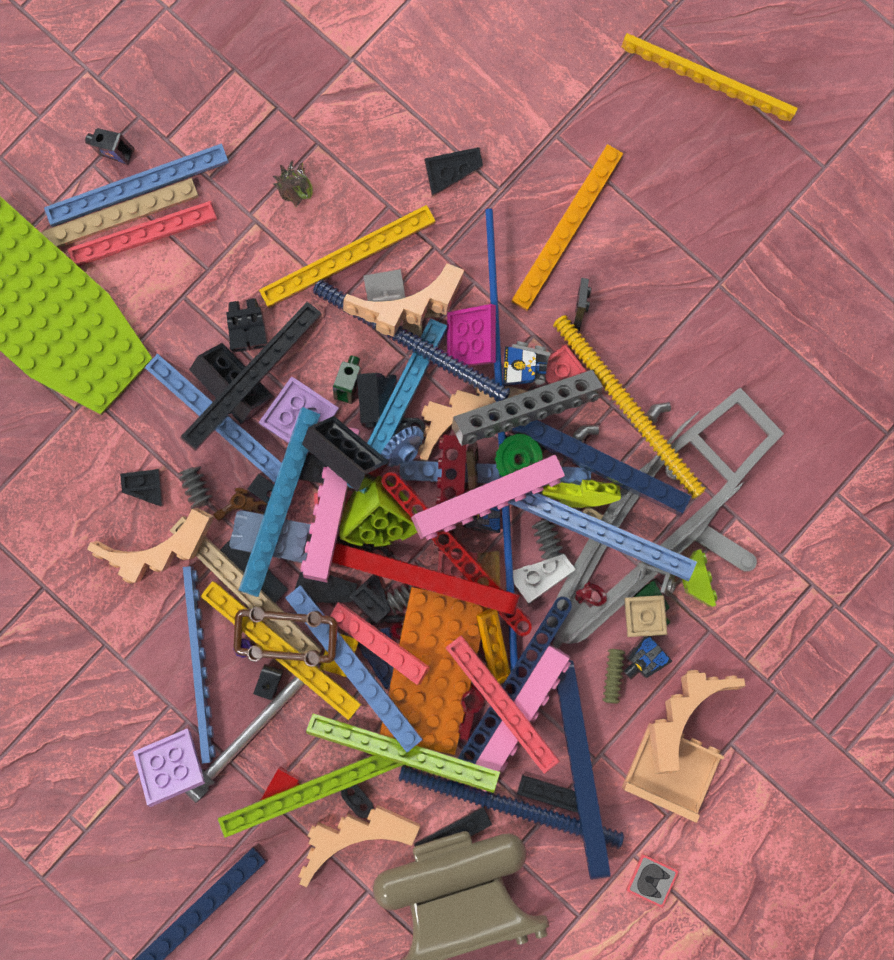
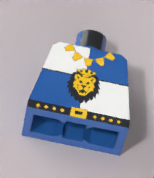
(521, 366)

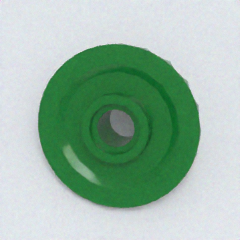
(521, 445)

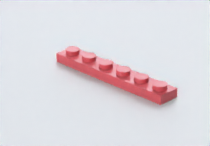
(380, 644)

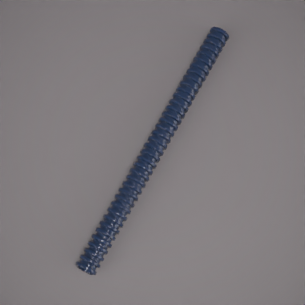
(422, 348)
(503, 804)

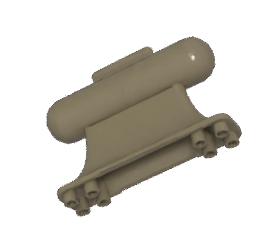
(459, 896)

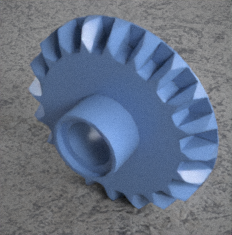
(403, 446)

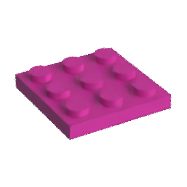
(472, 335)

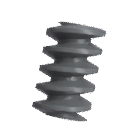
(195, 487)
(547, 539)
(399, 599)

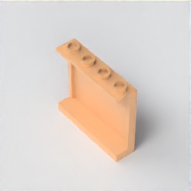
(677, 791)

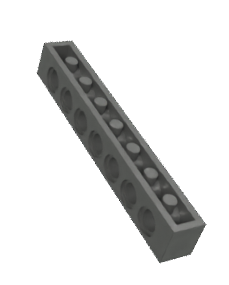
(540, 403)

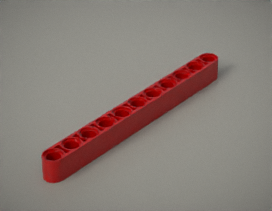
(454, 543)
(426, 578)

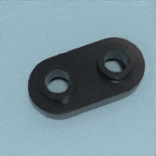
(354, 801)

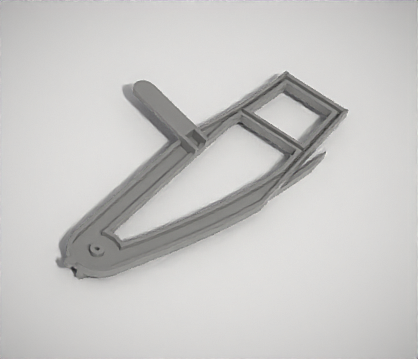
(585, 620)

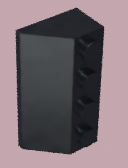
(217, 369)
(344, 452)

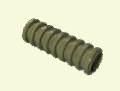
(613, 676)

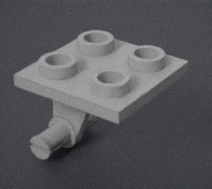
(384, 286)
(541, 356)
(668, 584)

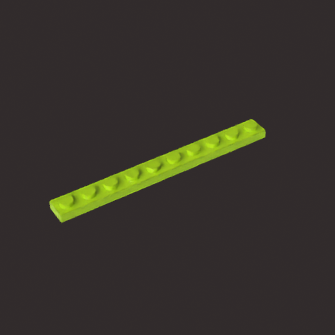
(392, 750)
(304, 794)

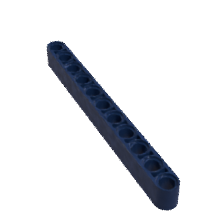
(518, 681)
(582, 775)

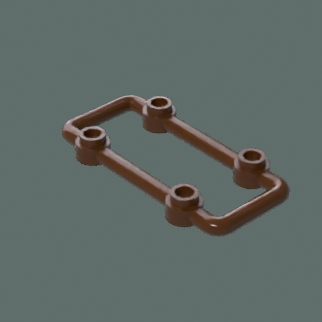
(257, 652)

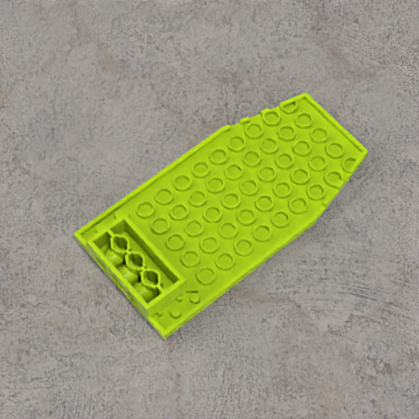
(61, 321)

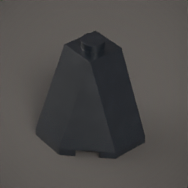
(374, 394)

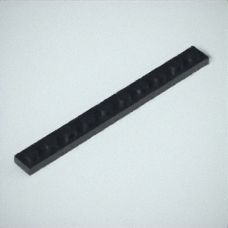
(250, 376)

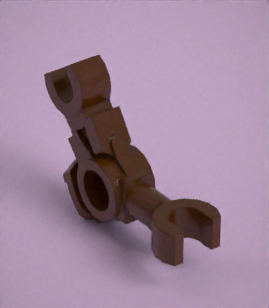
(239, 501)

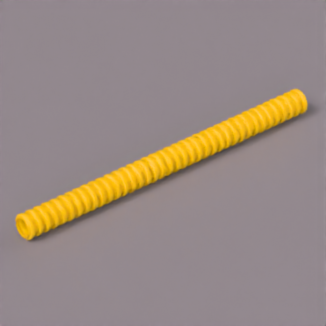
(629, 407)

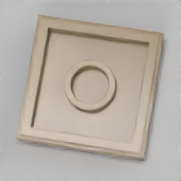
(645, 616)

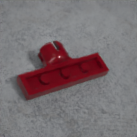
(472, 702)

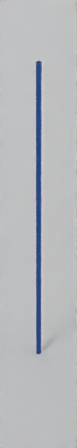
(501, 436)

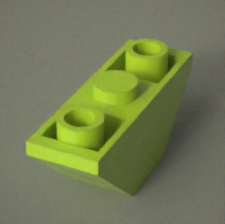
(699, 583)

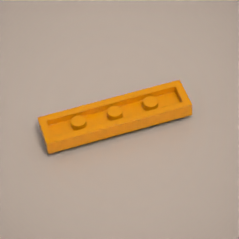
(493, 644)

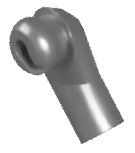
(655, 410)
(585, 430)

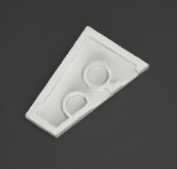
(540, 577)

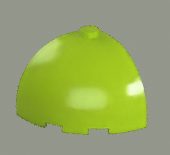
(375, 517)

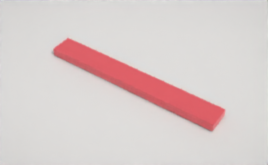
(142, 234)
(502, 704)

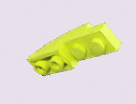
(585, 495)

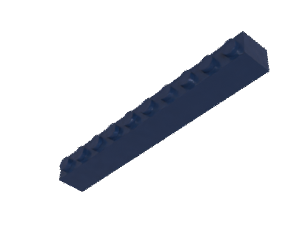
(606, 466)

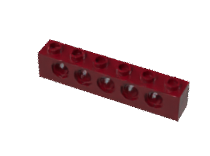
(446, 443)

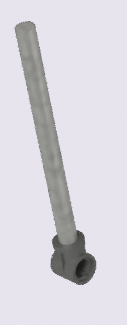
(244, 738)

